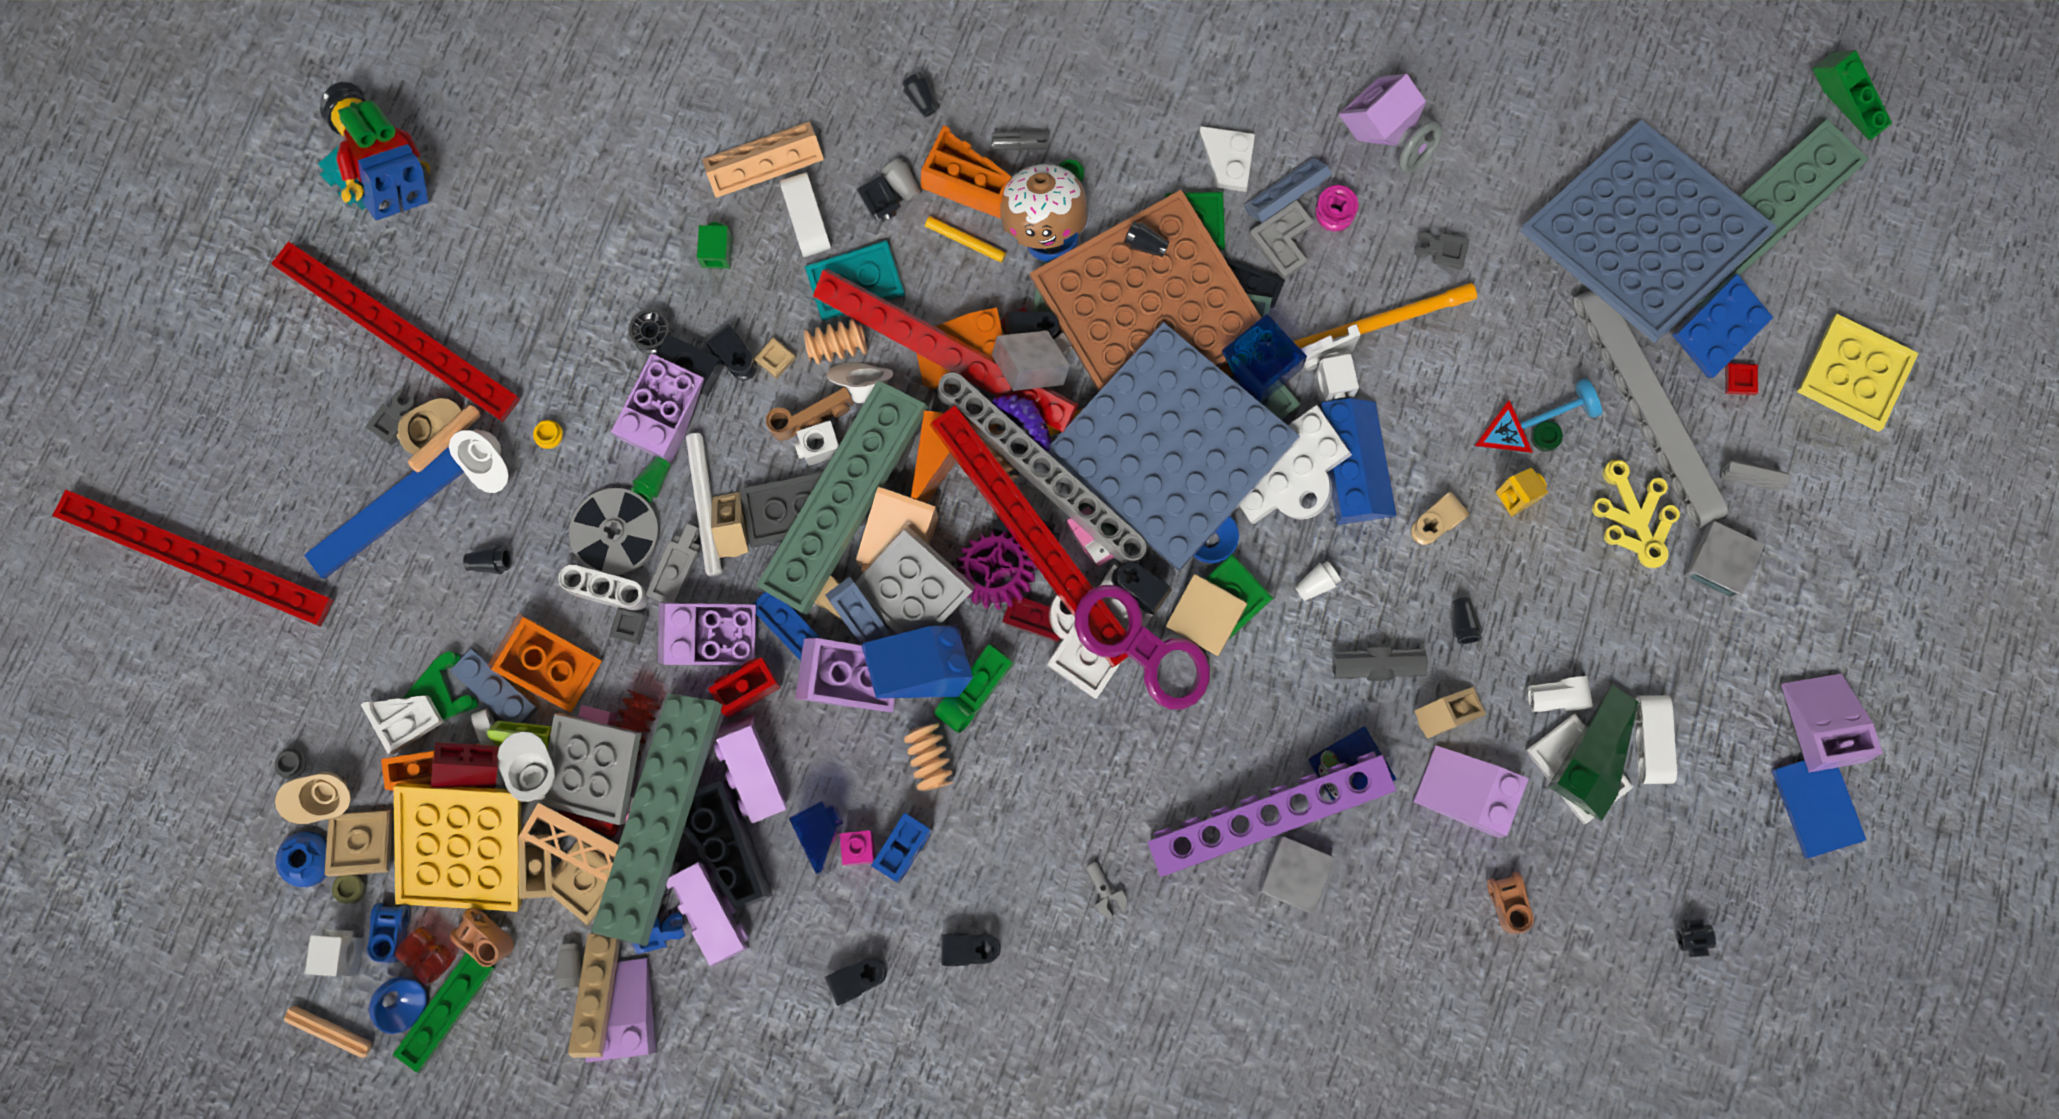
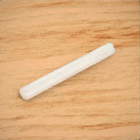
(703, 502)

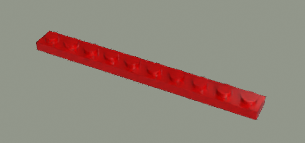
(396, 331)
(936, 345)
(1025, 524)
(193, 558)

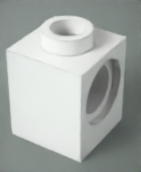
(821, 431)

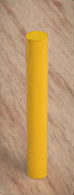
(965, 239)

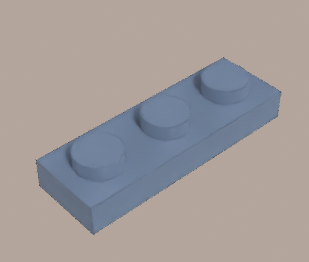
(1287, 190)
(857, 612)
(493, 688)

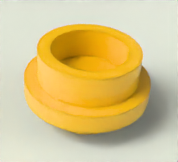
(548, 434)

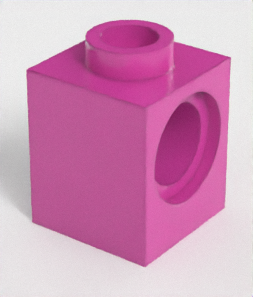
(857, 848)

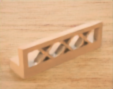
(762, 159)
(574, 830)

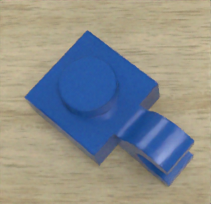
(662, 932)

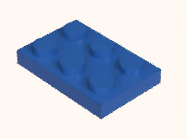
(1722, 326)

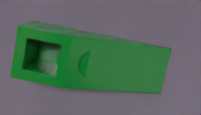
(1852, 91)

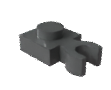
(1448, 249)
(386, 419)

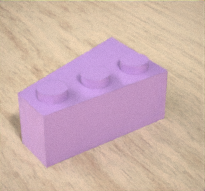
(749, 770)
(708, 914)

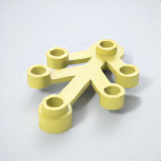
(1636, 518)

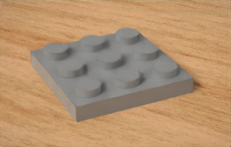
(912, 584)
(591, 768)

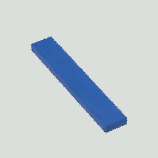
(383, 514)

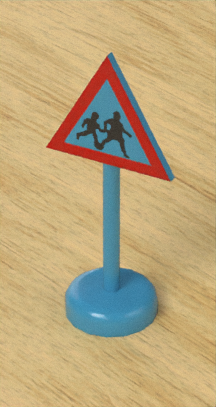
(1508, 432)

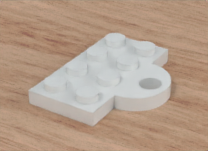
(1300, 471)
(1072, 658)

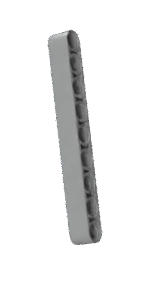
(1651, 410)
(1045, 483)

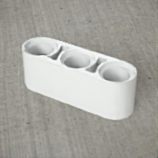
(805, 214)
(592, 579)
(1655, 740)

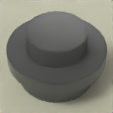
(290, 764)

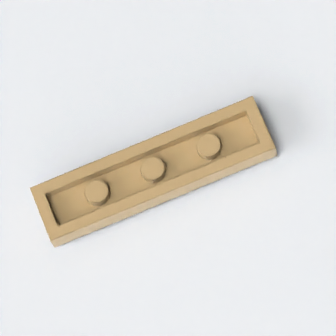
(594, 996)

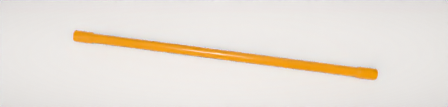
(1448, 299)

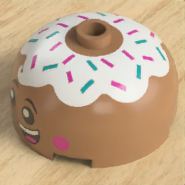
(1043, 206)

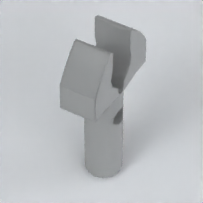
(1105, 891)

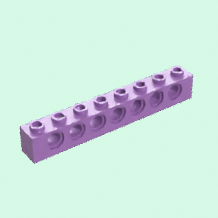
(1169, 860)

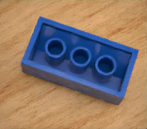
(1361, 481)

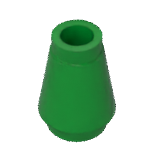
(651, 479)

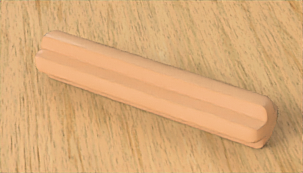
(442, 439)
(328, 1031)

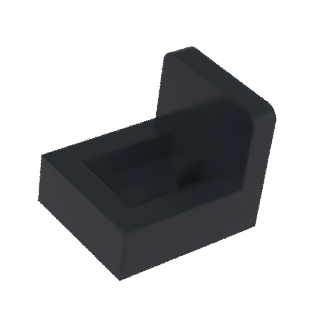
(878, 199)

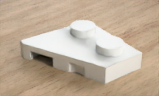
(1229, 156)
(1343, 344)
(402, 720)

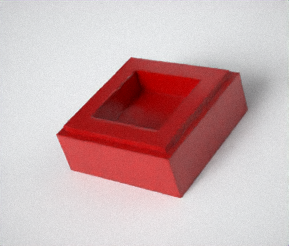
(1741, 379)

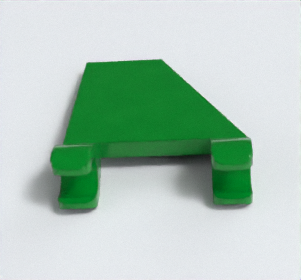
(434, 685)

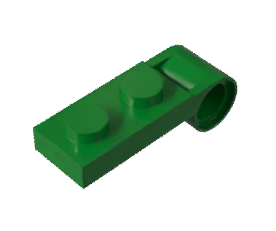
(987, 675)

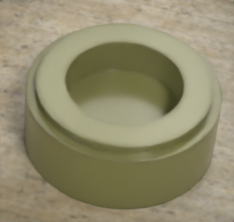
(349, 889)

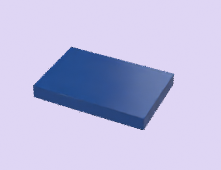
(1818, 808)

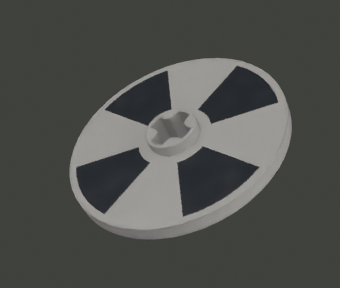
(602, 512)

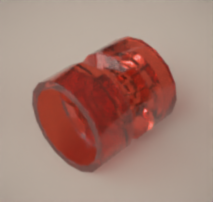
(417, 948)

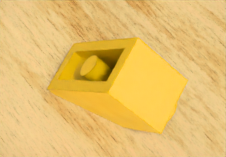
(1522, 491)

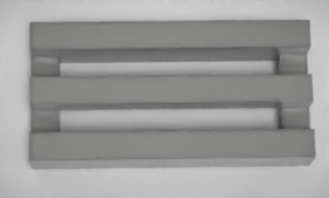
(1755, 476)

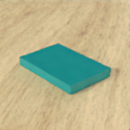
(867, 267)

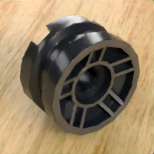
(642, 323)

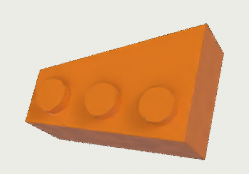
(963, 175)
(408, 768)

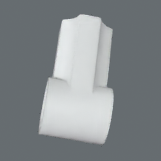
(1567, 694)

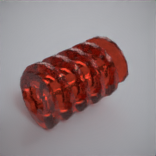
(637, 714)

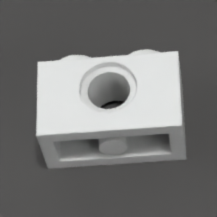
(1336, 377)
(334, 954)

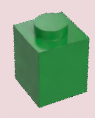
(714, 246)

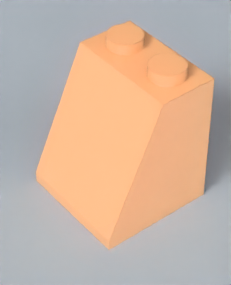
(888, 518)

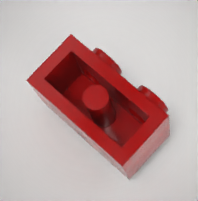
(744, 687)

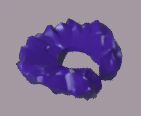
(1025, 413)

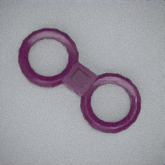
(1142, 647)

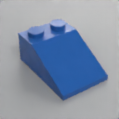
(918, 664)

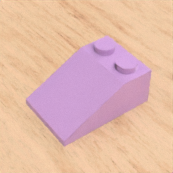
(837, 676)
(1471, 791)
(631, 1013)

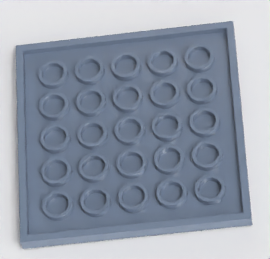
(1648, 230)
(1172, 445)

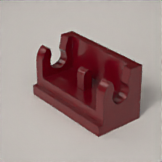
(464, 765)

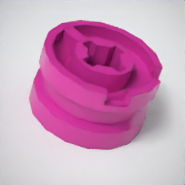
(1331, 218)

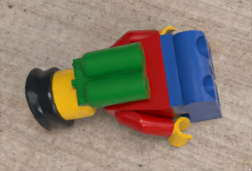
(373, 152)

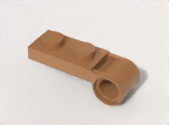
(833, 405)

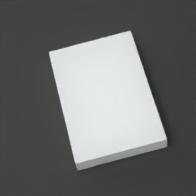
(1552, 750)

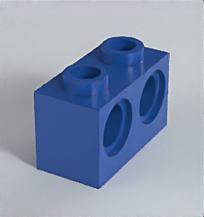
(901, 848)

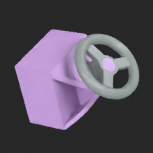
(1388, 116)

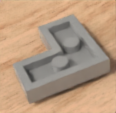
(1276, 236)

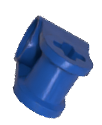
(387, 929)

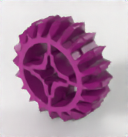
(975, 561)

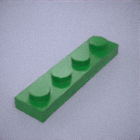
(442, 1013)

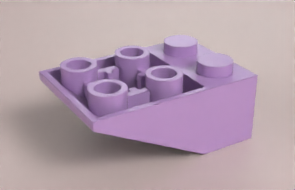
(659, 408)
(706, 633)
(1830, 723)

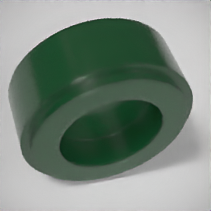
(1546, 436)

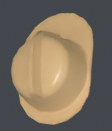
(425, 422)
(313, 798)

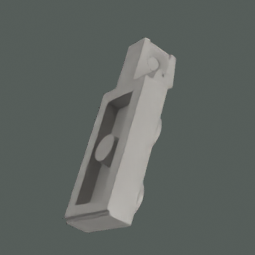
(675, 566)

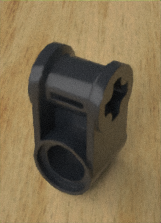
(1026, 322)
(731, 350)
(1144, 587)
(963, 949)
(852, 982)

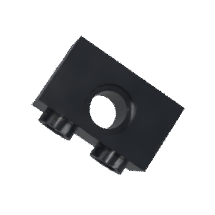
(703, 363)

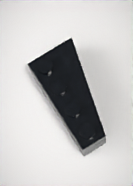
(726, 844)

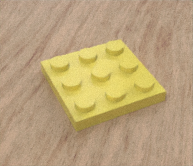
(1857, 372)

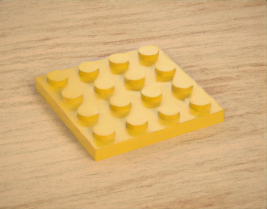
(456, 847)

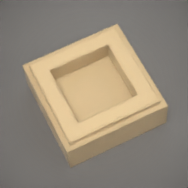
(775, 358)

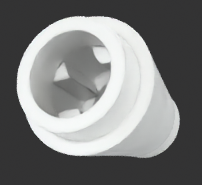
(1318, 581)

